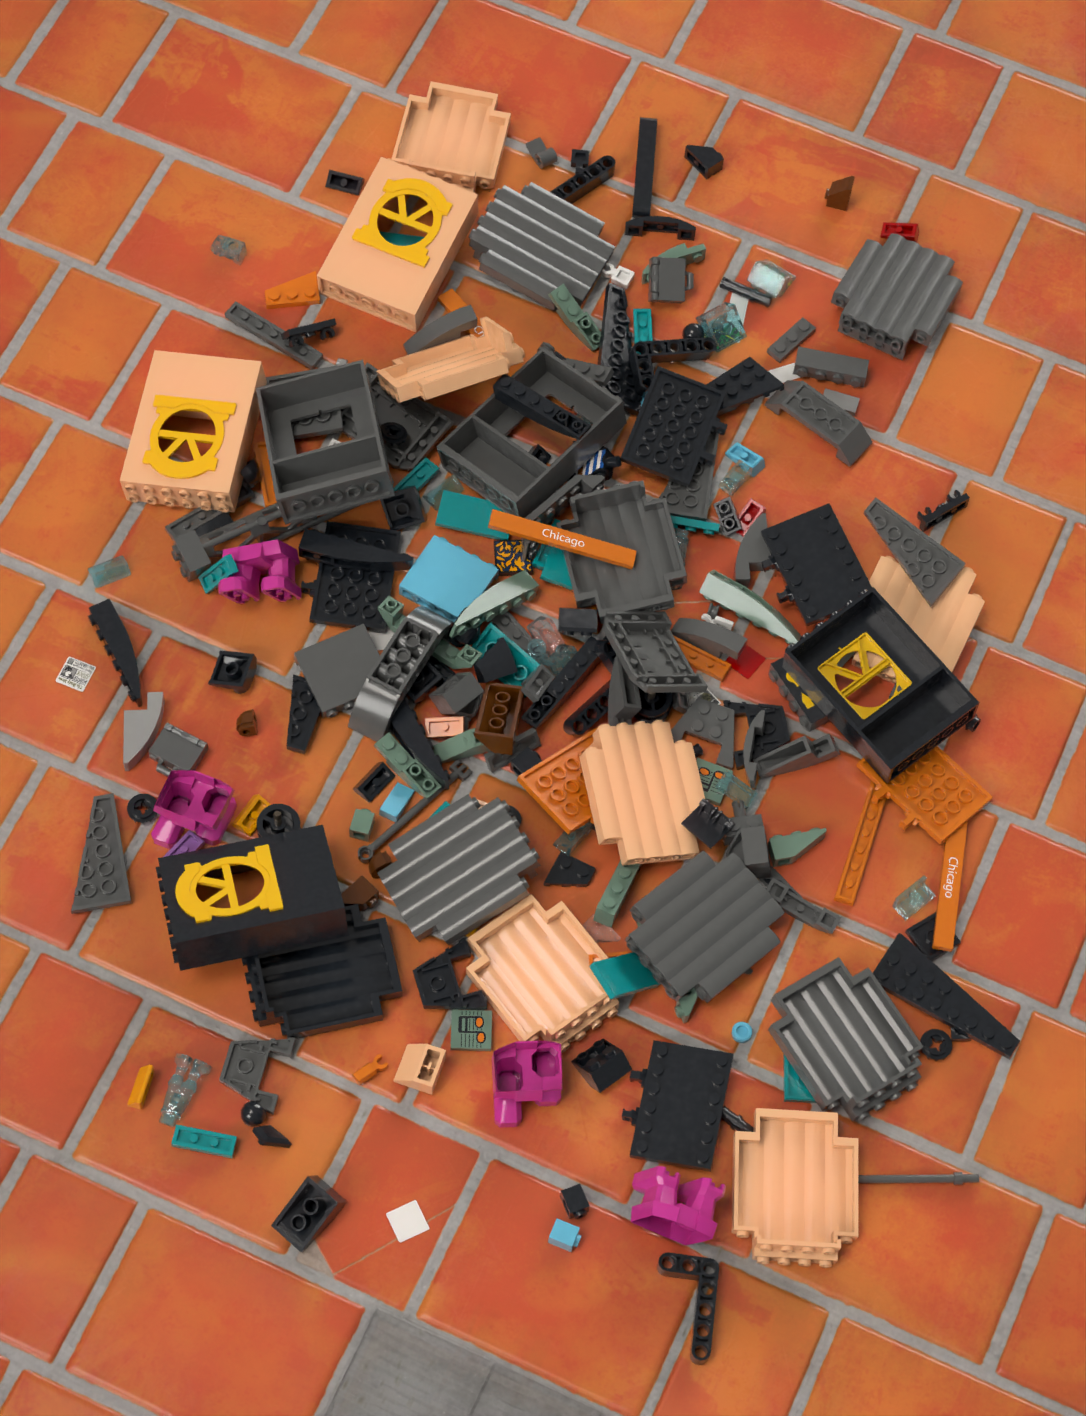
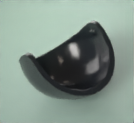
(251, 473)

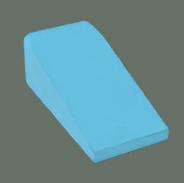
(749, 457)
(396, 802)

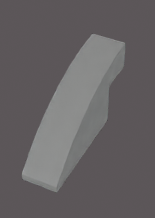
(141, 729)

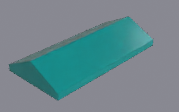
(524, 662)

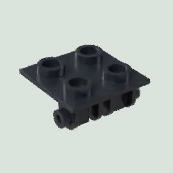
(708, 823)

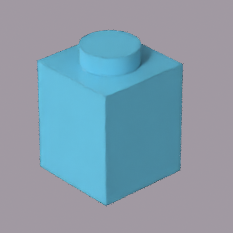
(564, 1235)

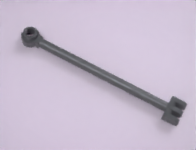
(371, 848)

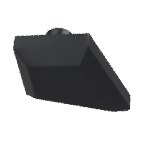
(270, 1137)

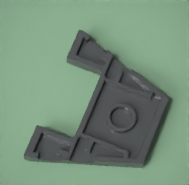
(711, 724)
(246, 1066)

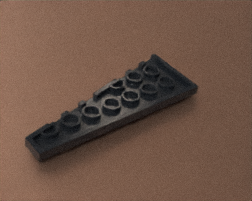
(616, 346)
(744, 384)
(921, 983)

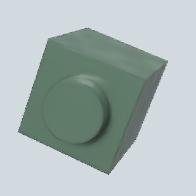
(362, 824)

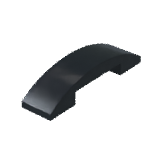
(660, 224)

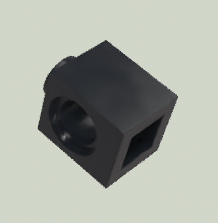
(575, 1201)

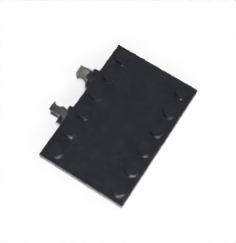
(674, 427)
(814, 563)
(349, 595)
(680, 1105)

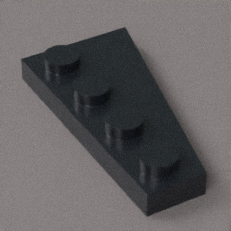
(303, 716)

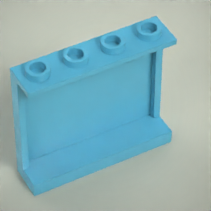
(446, 578)

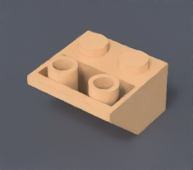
(420, 1067)

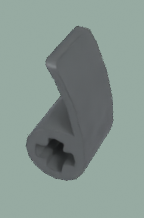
(540, 154)

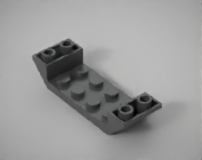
(822, 418)
(557, 505)

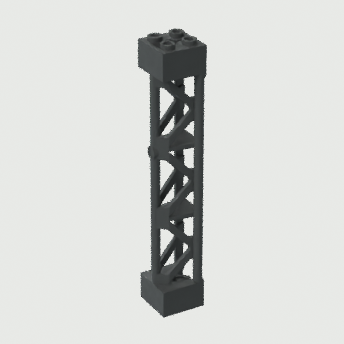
(194, 551)

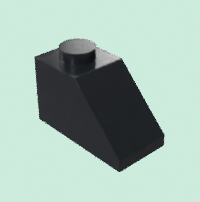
(704, 159)

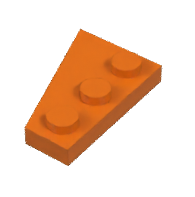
(294, 293)

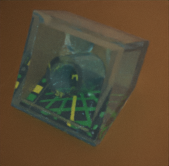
(770, 278)
(722, 325)

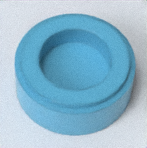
(741, 1032)

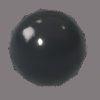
(693, 330)
(253, 1114)

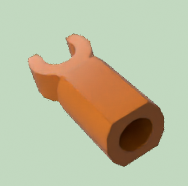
(369, 1070)

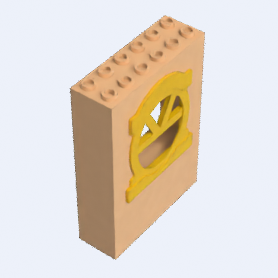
(391, 278)
(200, 389)

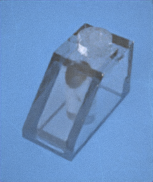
(545, 630)

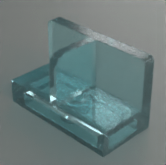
(913, 898)

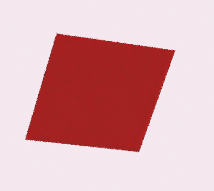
(747, 662)

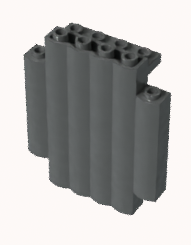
(540, 243)
(895, 294)
(627, 520)
(459, 869)
(704, 926)
(846, 1040)

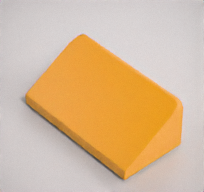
(247, 818)
(141, 1087)

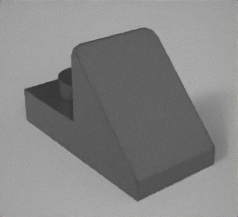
(537, 683)

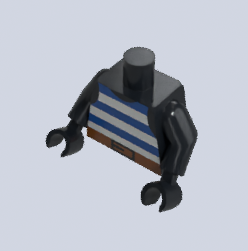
(600, 464)

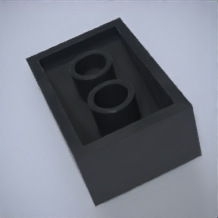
(308, 1212)

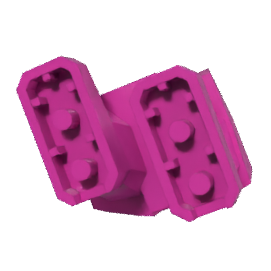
(262, 558)
(193, 803)
(525, 1074)
(662, 1214)

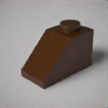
(839, 193)
(361, 893)

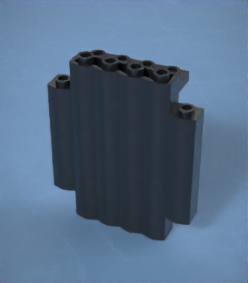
(327, 981)

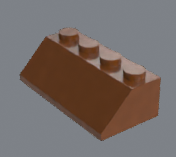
(499, 717)

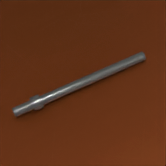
(956, 1178)

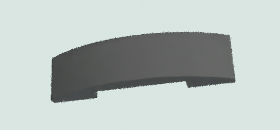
(756, 728)
(801, 909)

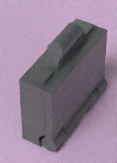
(668, 280)
(177, 750)

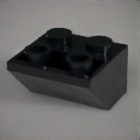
(577, 620)
(602, 1065)

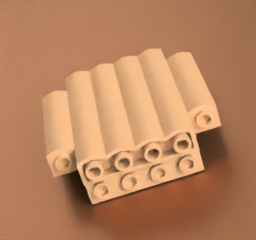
(453, 135)
(452, 364)
(942, 626)
(642, 791)
(539, 973)
(795, 1187)

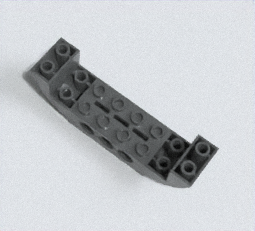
(397, 671)

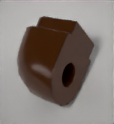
(247, 723)
(378, 863)

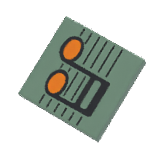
(709, 776)
(471, 1030)

